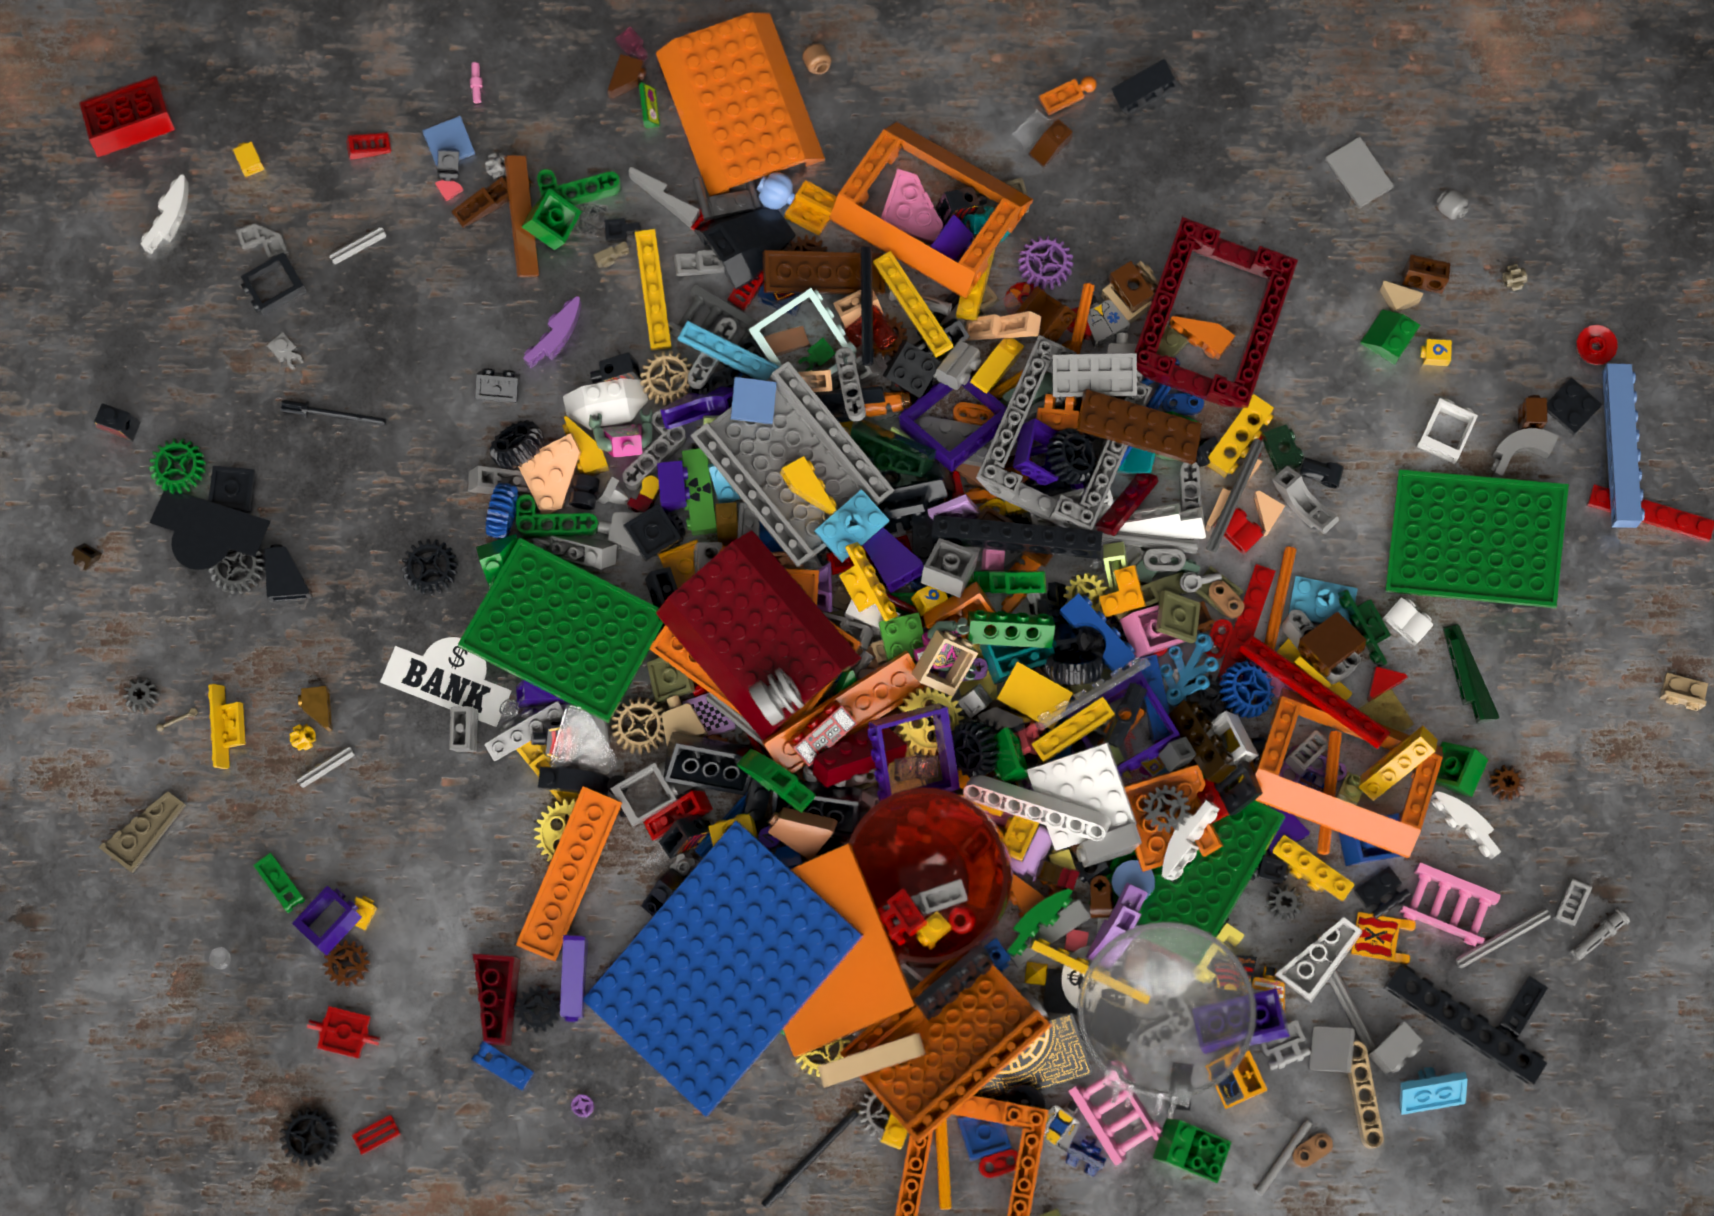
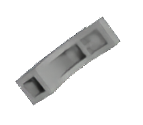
(1526, 440)
(1302, 502)

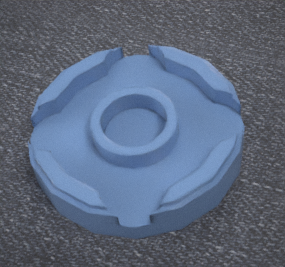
(1132, 873)

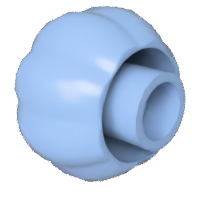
(776, 190)

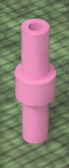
(476, 82)

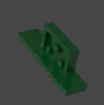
(1368, 623)

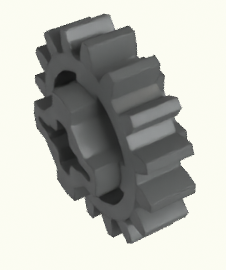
(1158, 813)

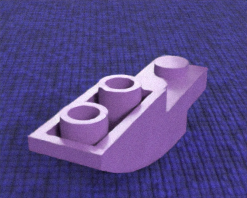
(561, 328)
(1121, 919)

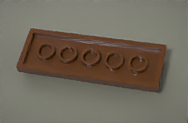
(817, 270)
(1139, 426)

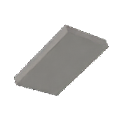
(1359, 172)

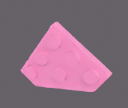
(911, 208)

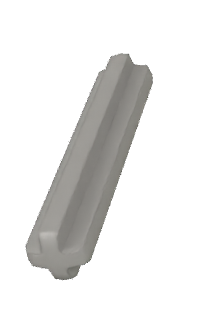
(357, 245)
(325, 766)

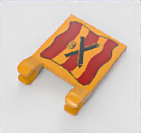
(1380, 937)

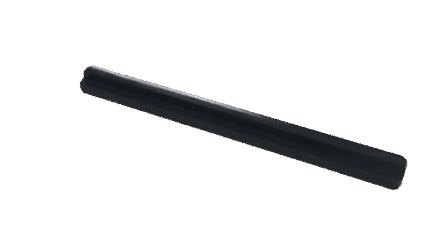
(867, 306)

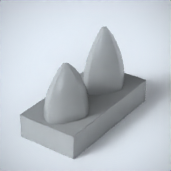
(613, 493)

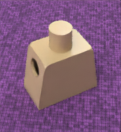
(681, 720)

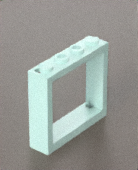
(826, 314)

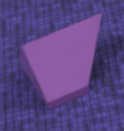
(825, 589)

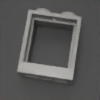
(629, 812)

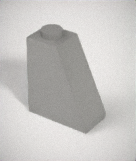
(1113, 845)

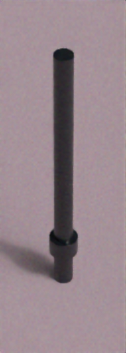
(780, 1189)

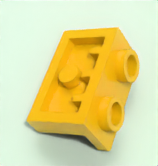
(1019, 835)

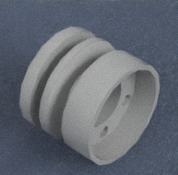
(776, 696)

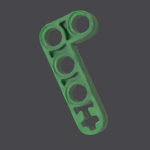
(581, 186)
(558, 521)

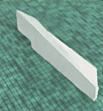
(1167, 522)

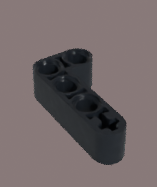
(727, 374)

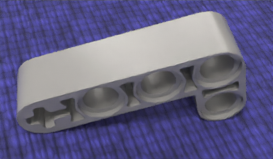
(651, 455)
(1186, 501)
(1298, 625)

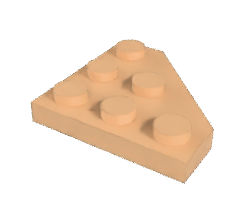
(552, 473)

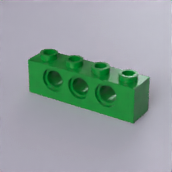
(1019, 636)

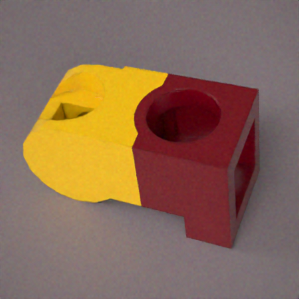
(646, 497)

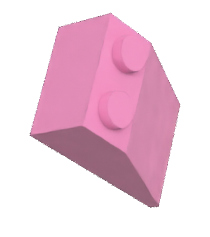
(1142, 633)

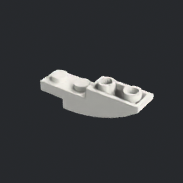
(172, 209)
(1459, 815)
(1182, 846)

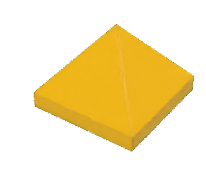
(1036, 973)

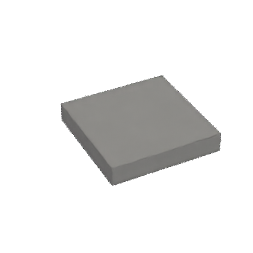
(1332, 1049)

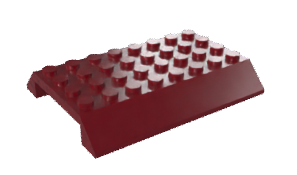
(750, 618)

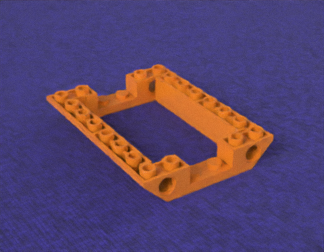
(959, 276)
(1330, 811)
(1033, 1126)

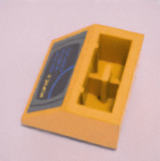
(1241, 1083)

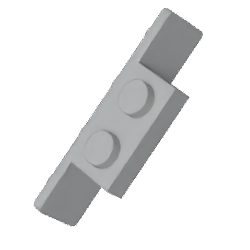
(518, 731)

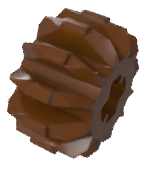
(1513, 779)

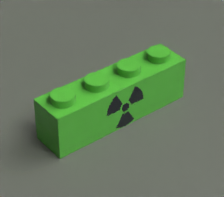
(701, 503)

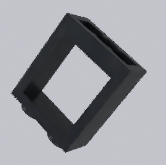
(283, 297)

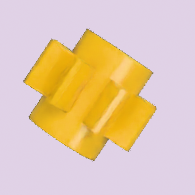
(302, 737)

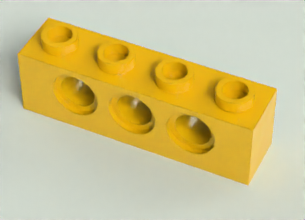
(1257, 409)
(1398, 763)

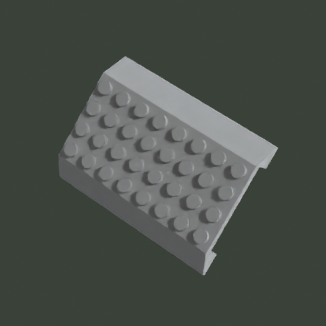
(755, 453)

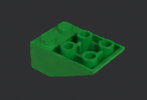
(1192, 1149)

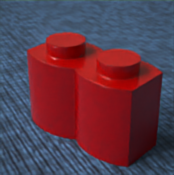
(1241, 532)

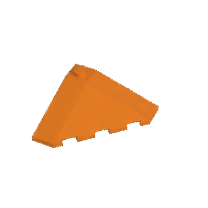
(1155, 843)

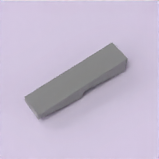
(659, 190)
(938, 898)

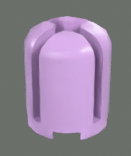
(1037, 852)

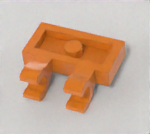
(1058, 418)

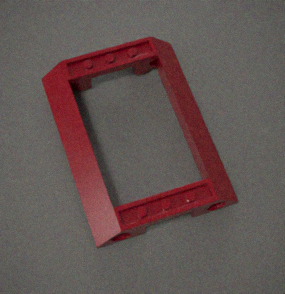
(1265, 263)

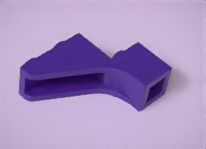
(695, 406)

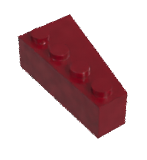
(854, 756)
(497, 995)

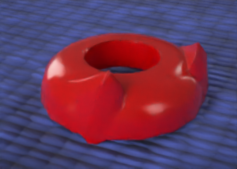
(970, 919)

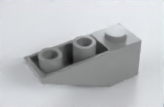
(584, 551)

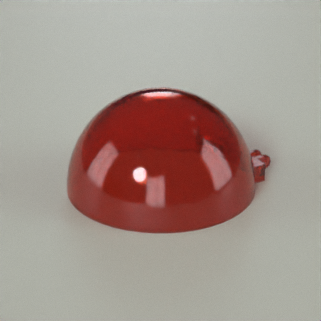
(927, 841)

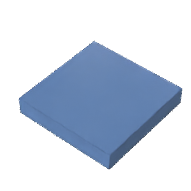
(449, 136)
(753, 400)

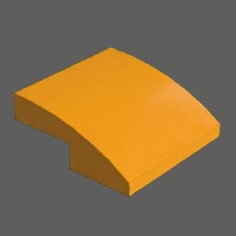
(811, 208)

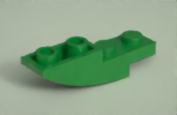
(776, 778)
(1043, 913)

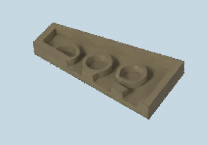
(143, 832)

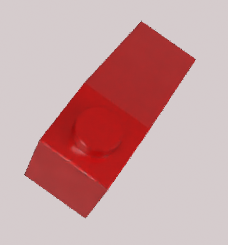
(690, 804)

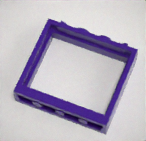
(971, 444)
(944, 743)
(1151, 752)

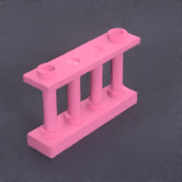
(1466, 891)
(1106, 1132)

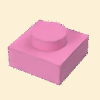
(993, 560)

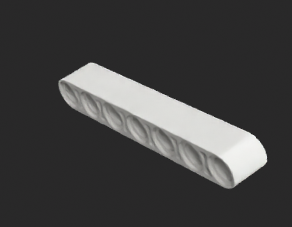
(1047, 808)

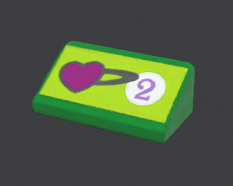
(649, 106)

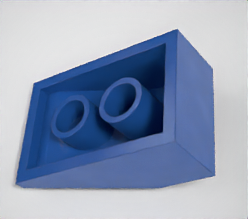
(1360, 852)

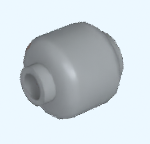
(1453, 204)

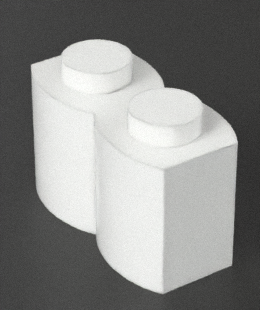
(1408, 621)

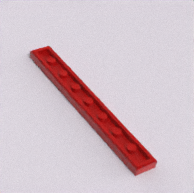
(1314, 691)

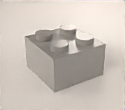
(949, 567)
(1395, 1048)

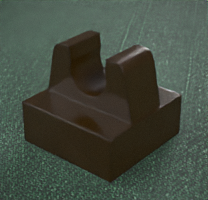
(86, 554)

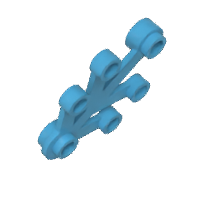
(1189, 671)

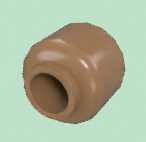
(816, 58)

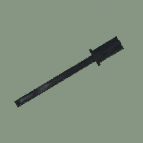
(304, 409)

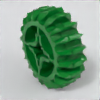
(183, 460)

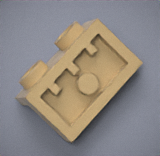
(1684, 691)

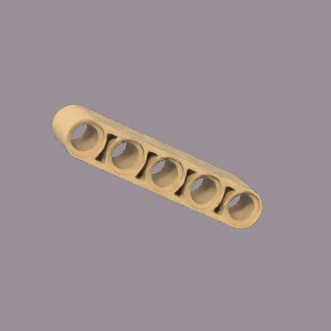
(871, 1060)
(1369, 1105)

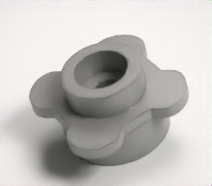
(680, 859)

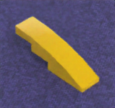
(535, 759)

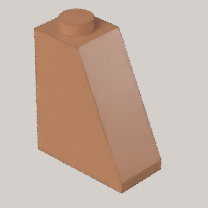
(801, 830)

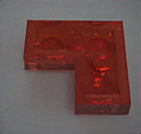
(882, 331)

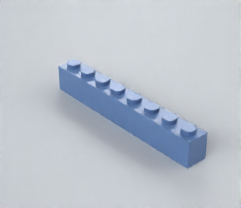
(1622, 445)

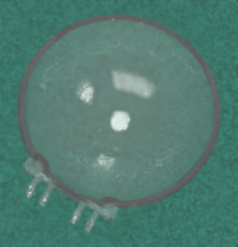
(1166, 1012)

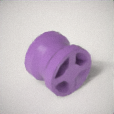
(578, 1106)

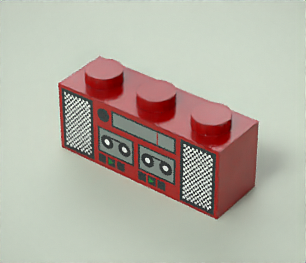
(822, 732)

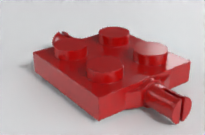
(344, 1032)

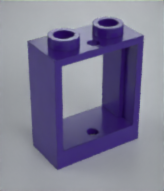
(1041, 433)
(338, 928)

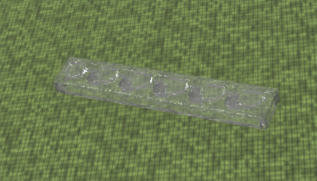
(1099, 687)

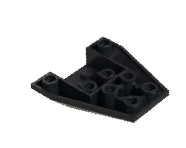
(742, 238)

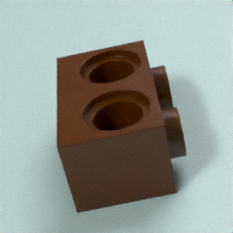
(1426, 274)
(1532, 413)

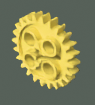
(918, 736)
(547, 833)

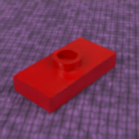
(1212, 795)

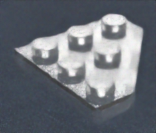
(582, 744)

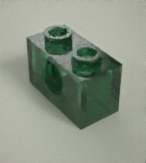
(1282, 436)

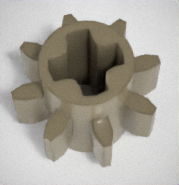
(1514, 277)

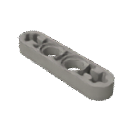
(729, 335)
(848, 384)

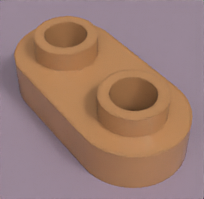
(1224, 600)
(1312, 1149)

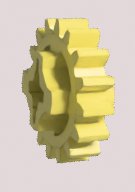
(1084, 588)

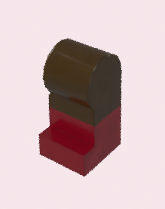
(1057, 875)

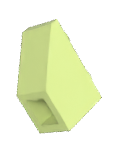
(1349, 789)

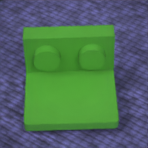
(901, 635)

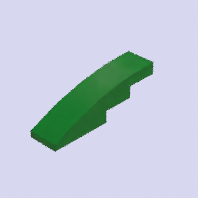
(1011, 581)

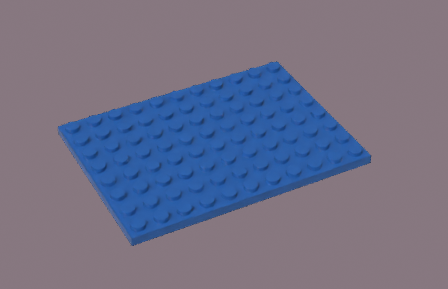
(722, 968)

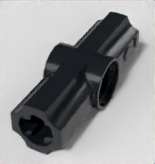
(1131, 703)

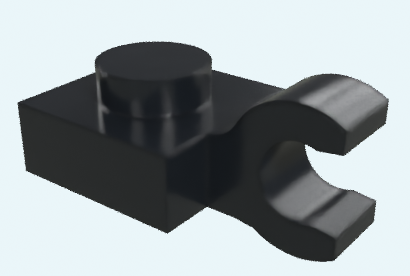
(618, 229)

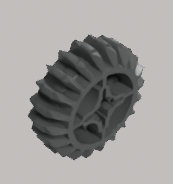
(239, 558)

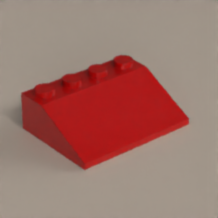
(126, 116)

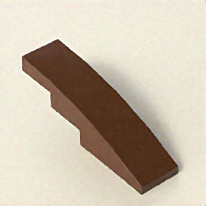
(483, 202)

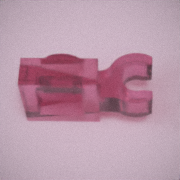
(631, 43)

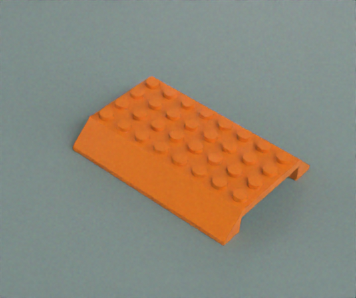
(738, 102)
(962, 1049)

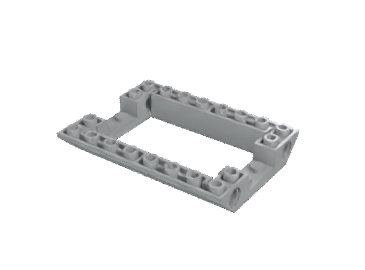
(1008, 485)

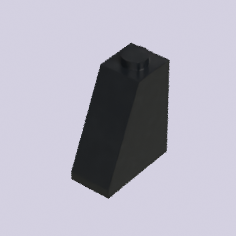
(283, 576)

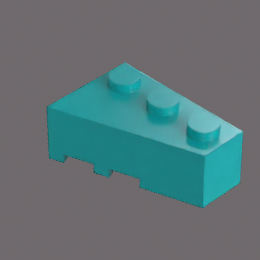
(1003, 659)

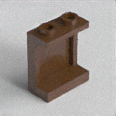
(1054, 315)
(1331, 643)

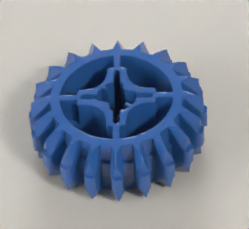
(501, 511)
(1240, 694)

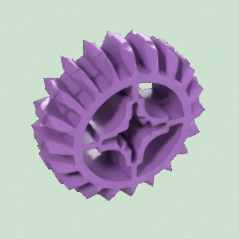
(1039, 259)

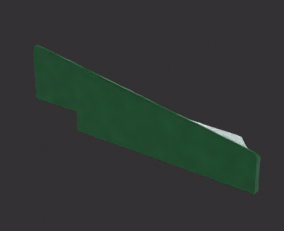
(1468, 677)

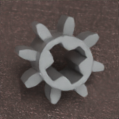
(496, 165)

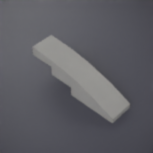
(697, 263)
(1069, 919)

